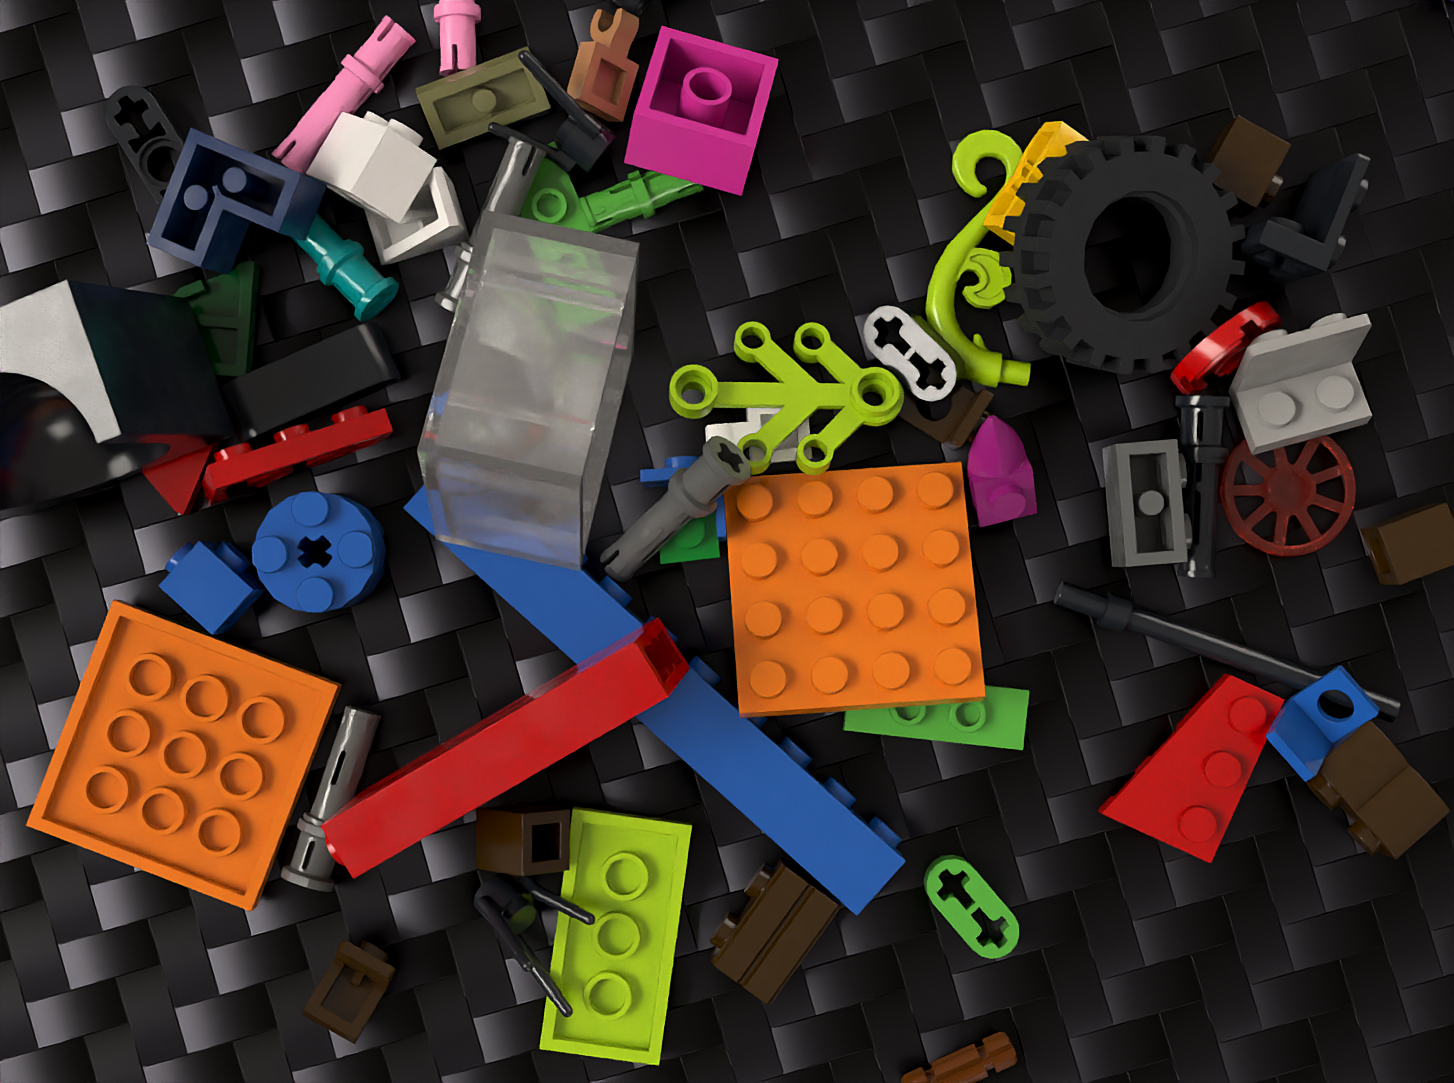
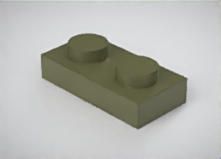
(473, 98)

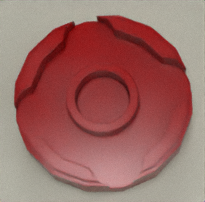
(1224, 348)

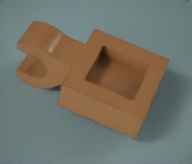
(602, 73)

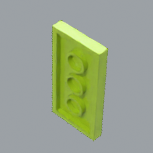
(620, 967)

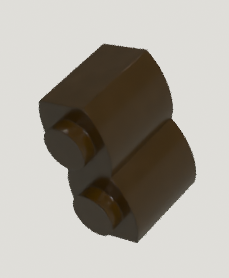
(1377, 791)

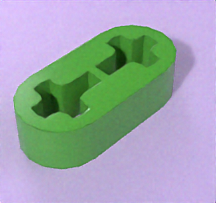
(960, 915)

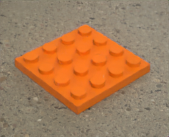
(852, 591)
(184, 755)

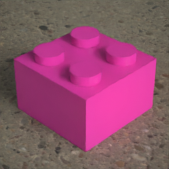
(700, 110)

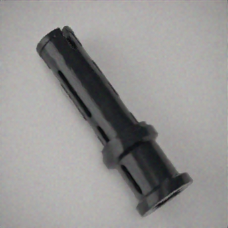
(1209, 453)

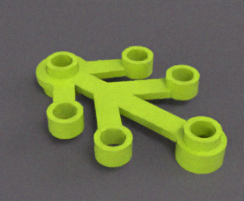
(795, 395)

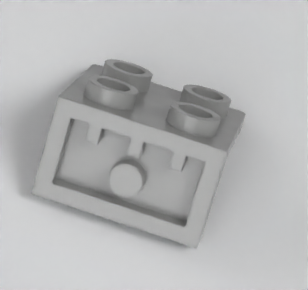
(1301, 383)

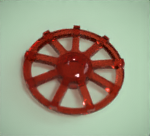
(1288, 492)

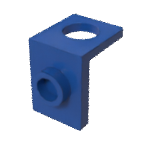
(661, 477)
(1306, 732)

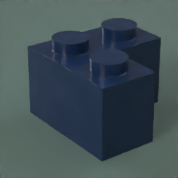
(218, 195)

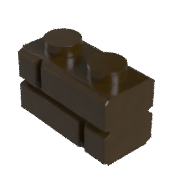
(773, 929)

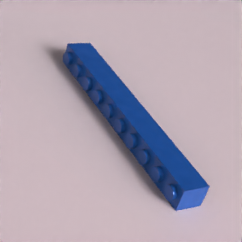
(704, 726)

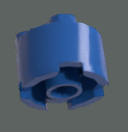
(285, 552)

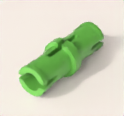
(634, 197)

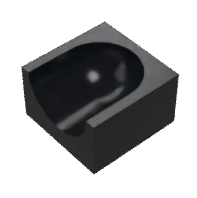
(99, 391)

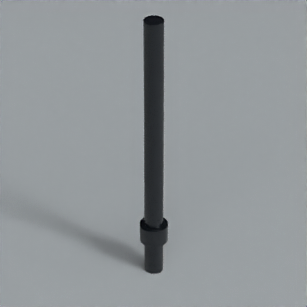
(1118, 612)

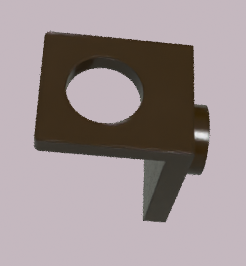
(961, 423)

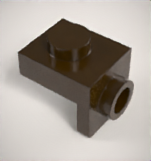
(350, 989)

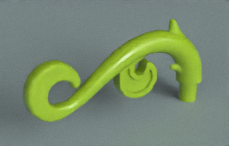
(963, 255)

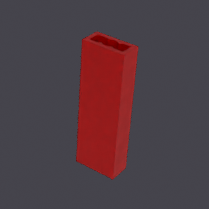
(506, 748)

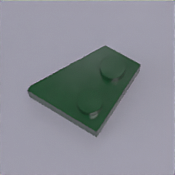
(227, 317)

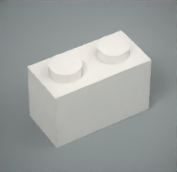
(373, 164)

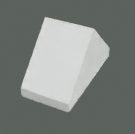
(428, 225)

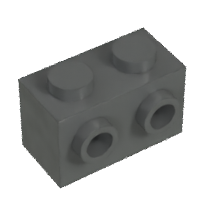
(1146, 503)

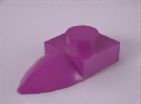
(999, 474)

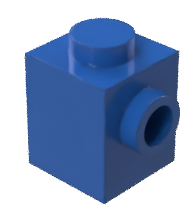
(212, 584)

